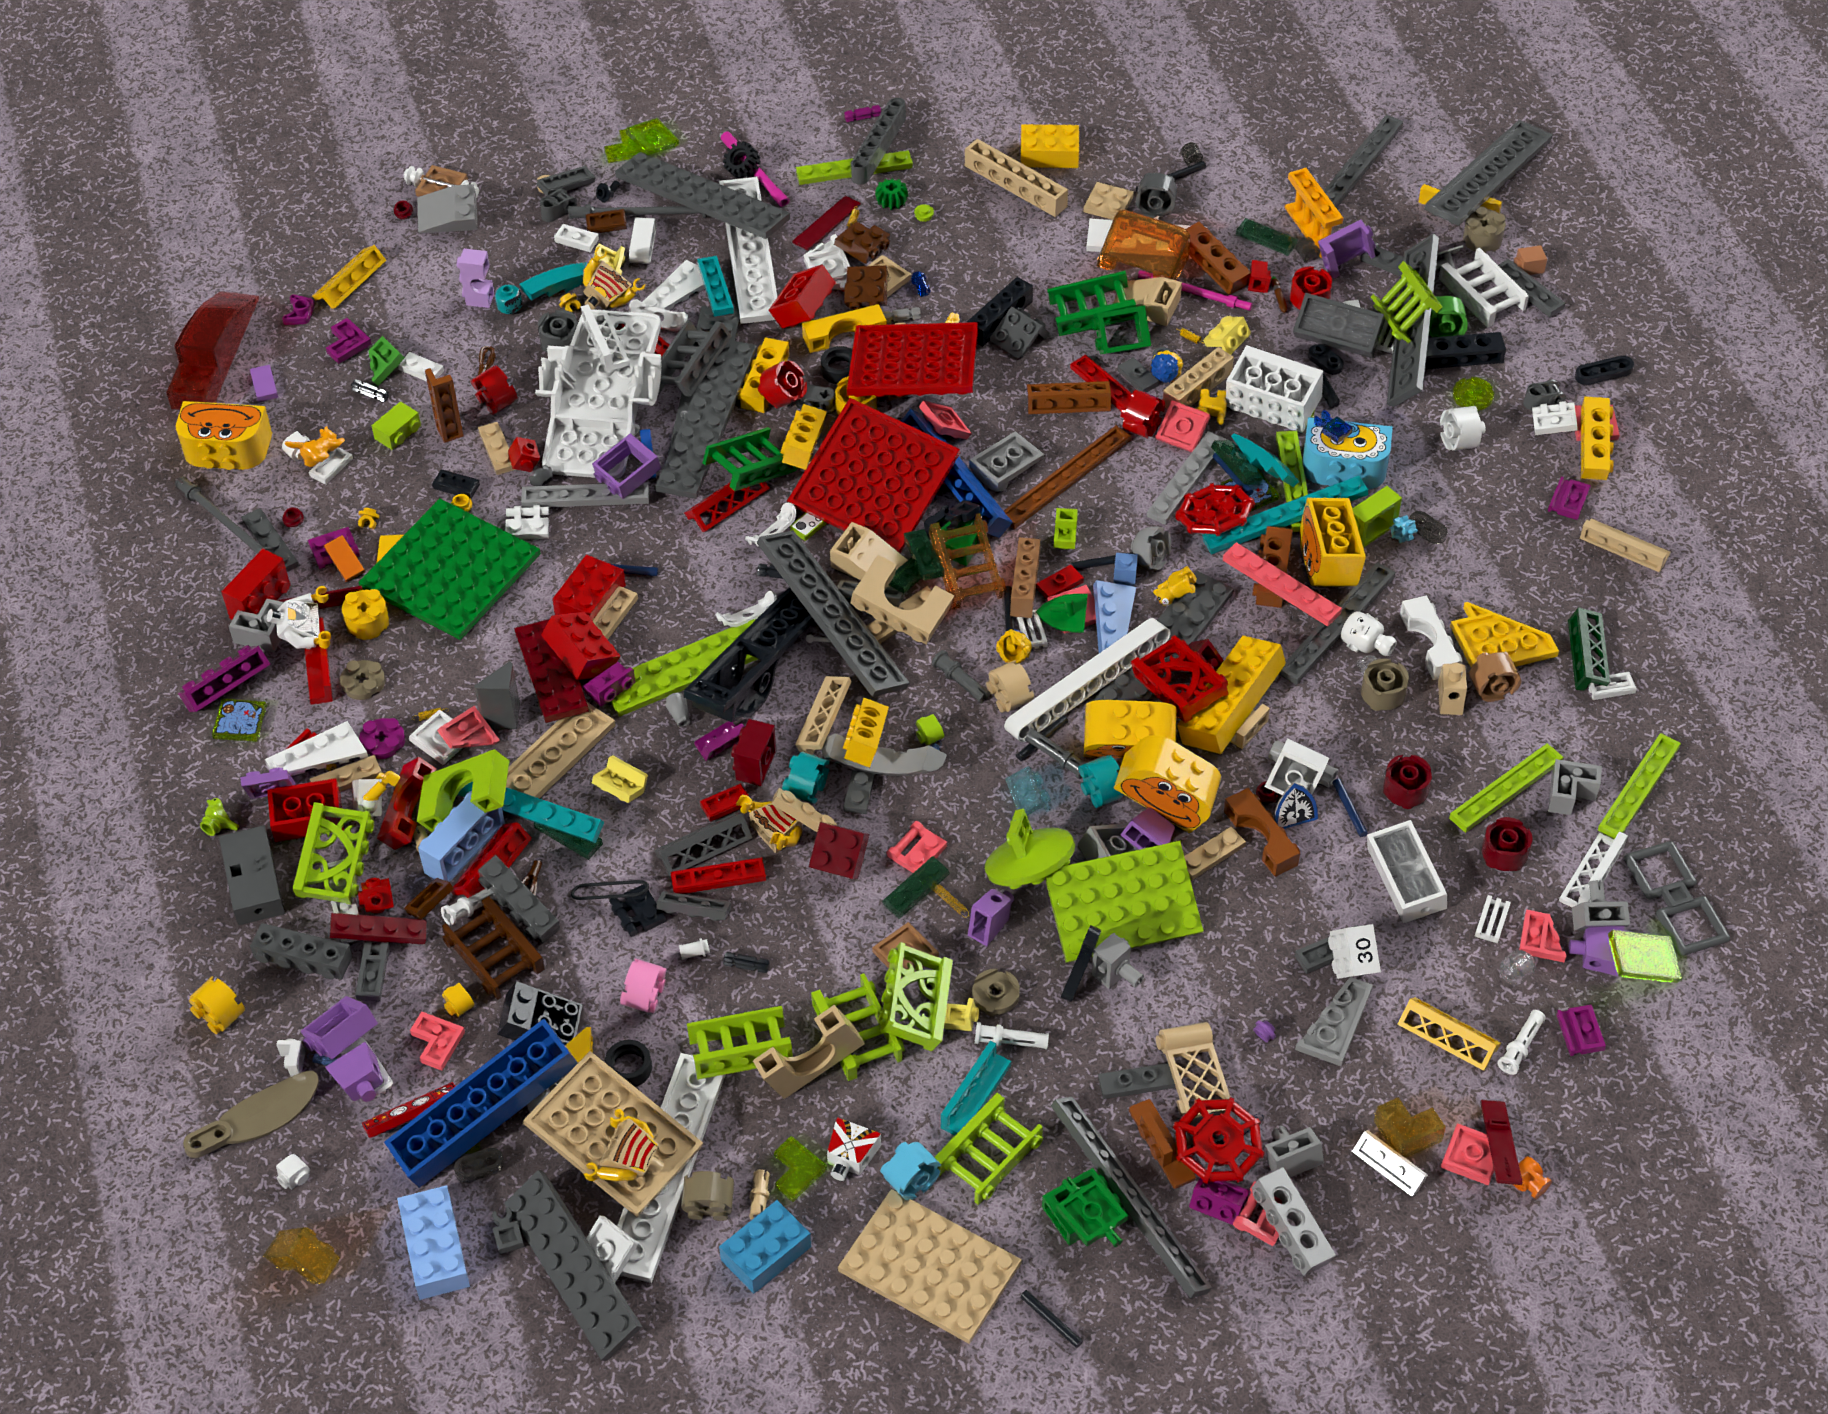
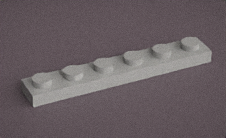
(1184, 480)
(580, 496)

